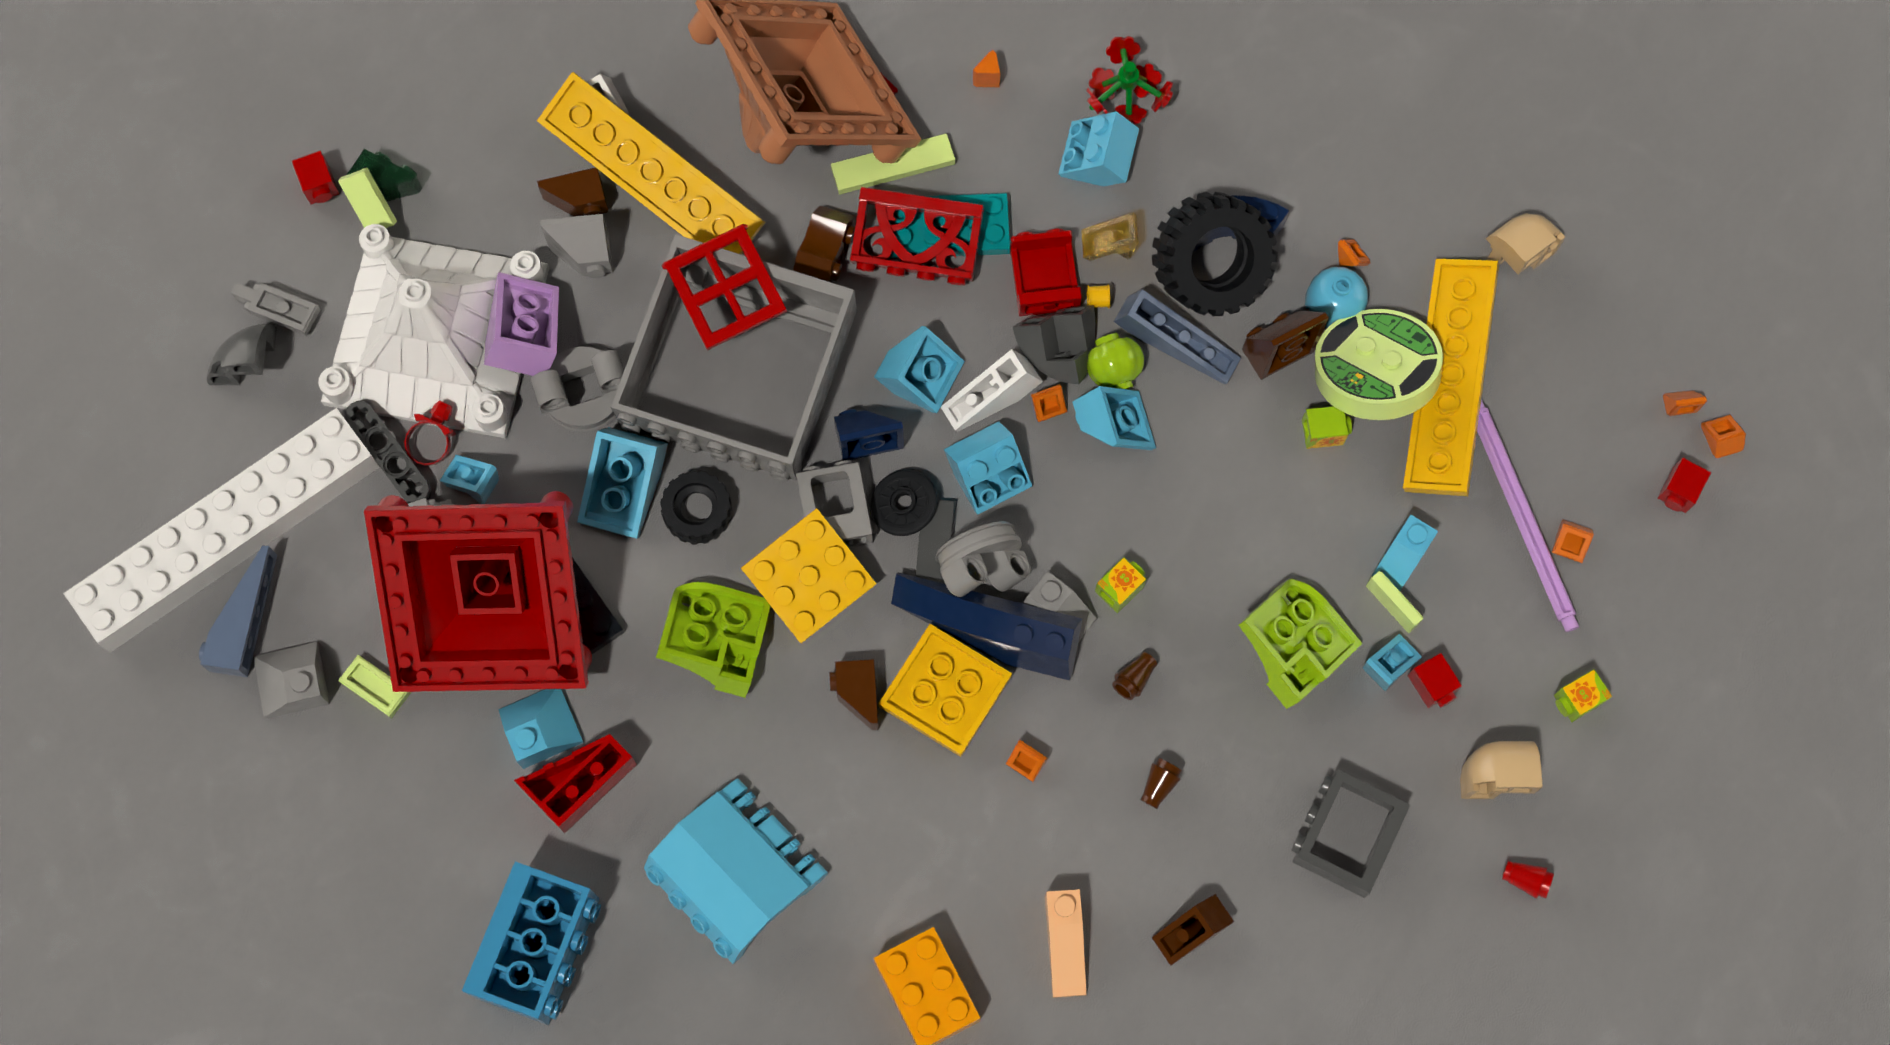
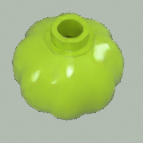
(1115, 362)

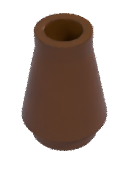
(1133, 678)
(1160, 782)

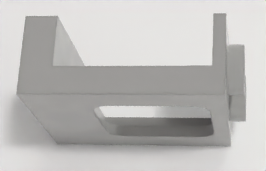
(852, 527)

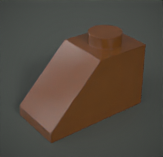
(575, 192)
(857, 689)
(1193, 929)

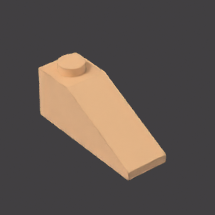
(1066, 943)

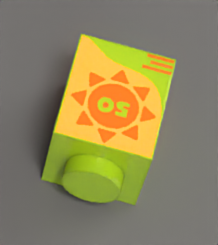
(1325, 427)
(1121, 584)
(1582, 696)

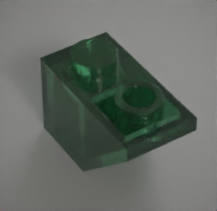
(391, 179)

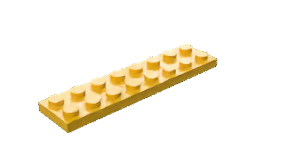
(644, 164)
(1447, 425)

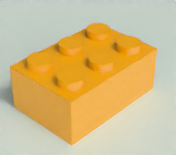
(927, 989)

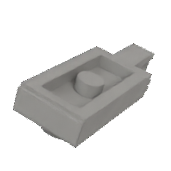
(277, 306)

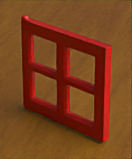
(725, 286)

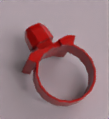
(440, 413)

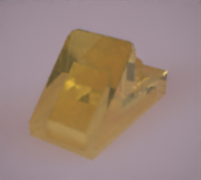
(1111, 237)

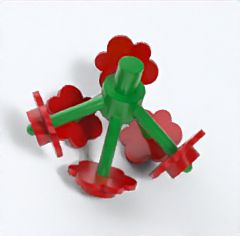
(1129, 77)

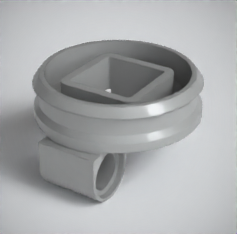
(572, 365)
(980, 554)

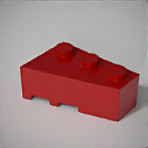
(578, 781)

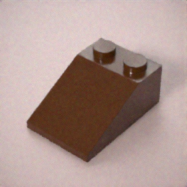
(1284, 341)

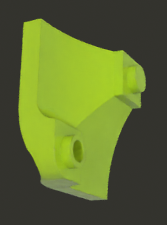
(715, 634)
(1298, 639)

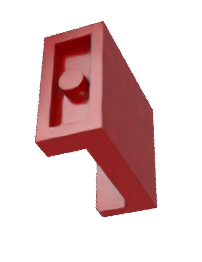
(1044, 272)

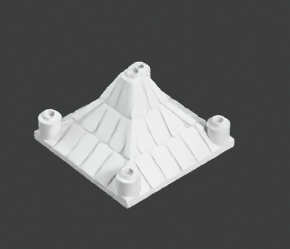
(422, 333)

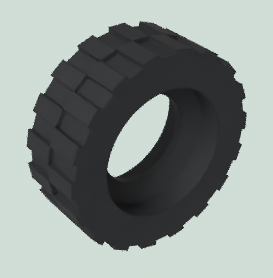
(696, 531)

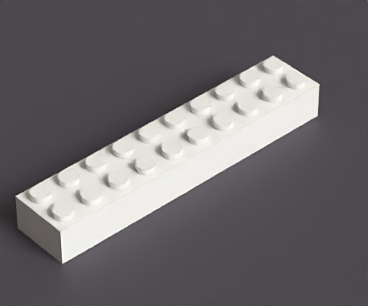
(221, 531)

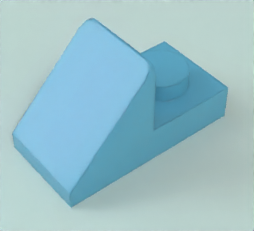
(471, 477)
(1391, 662)

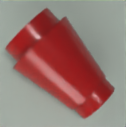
(1529, 878)

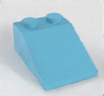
(621, 481)

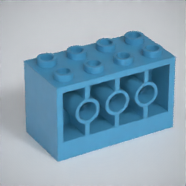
(510, 941)

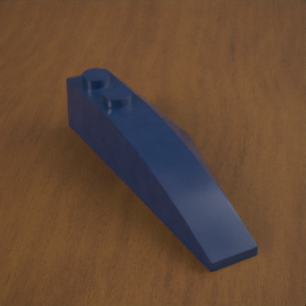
(997, 626)

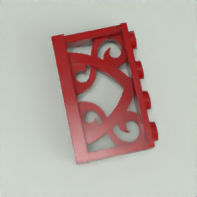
(886, 205)

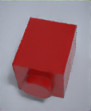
(315, 177)
(1684, 486)
(1435, 681)

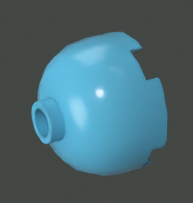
(1337, 293)

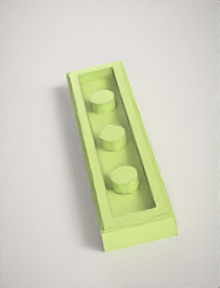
(868, 171)

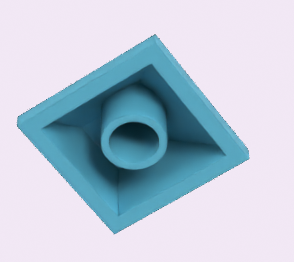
(920, 369)
(1114, 418)
(539, 727)

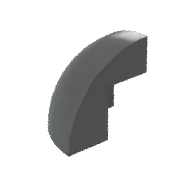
(1059, 342)
(242, 355)

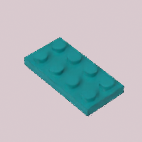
(993, 234)

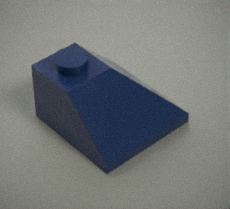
(867, 434)

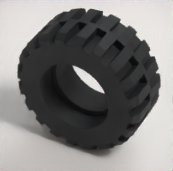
(1247, 271)

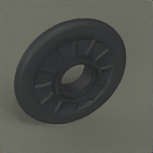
(911, 519)

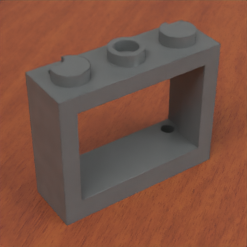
(1316, 817)

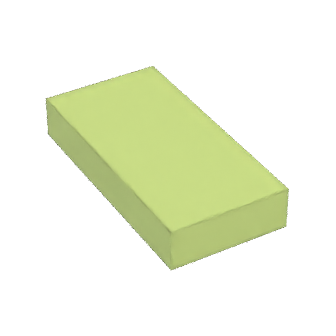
(367, 199)
(1394, 601)
(373, 686)

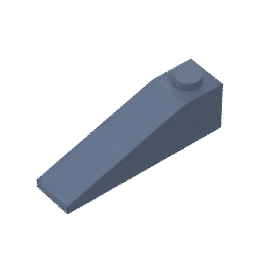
(1175, 336)
(236, 629)

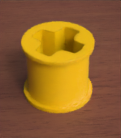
(1098, 296)

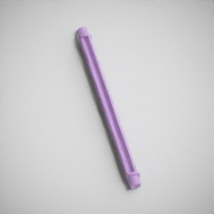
(1526, 521)

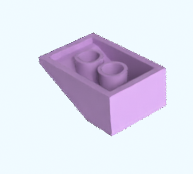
(522, 325)

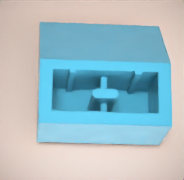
(1099, 150)
(988, 467)

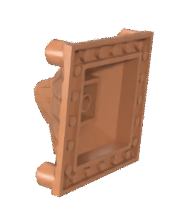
(803, 78)

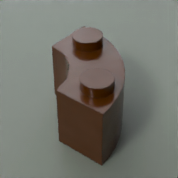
(825, 244)

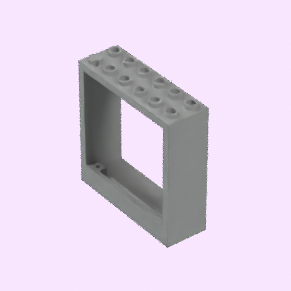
(807, 302)

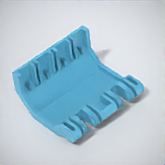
(731, 870)

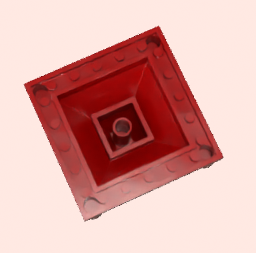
(478, 595)

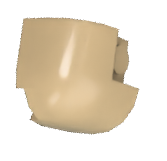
(1525, 242)
(1501, 769)

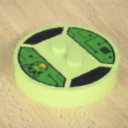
(1378, 364)

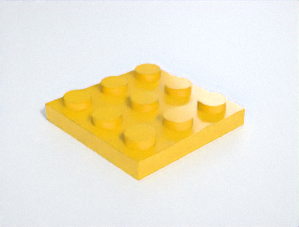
(808, 575)
(945, 690)

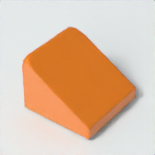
(1683, 402)
(1724, 436)
(1572, 541)

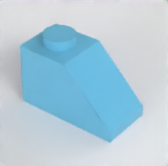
(1406, 551)

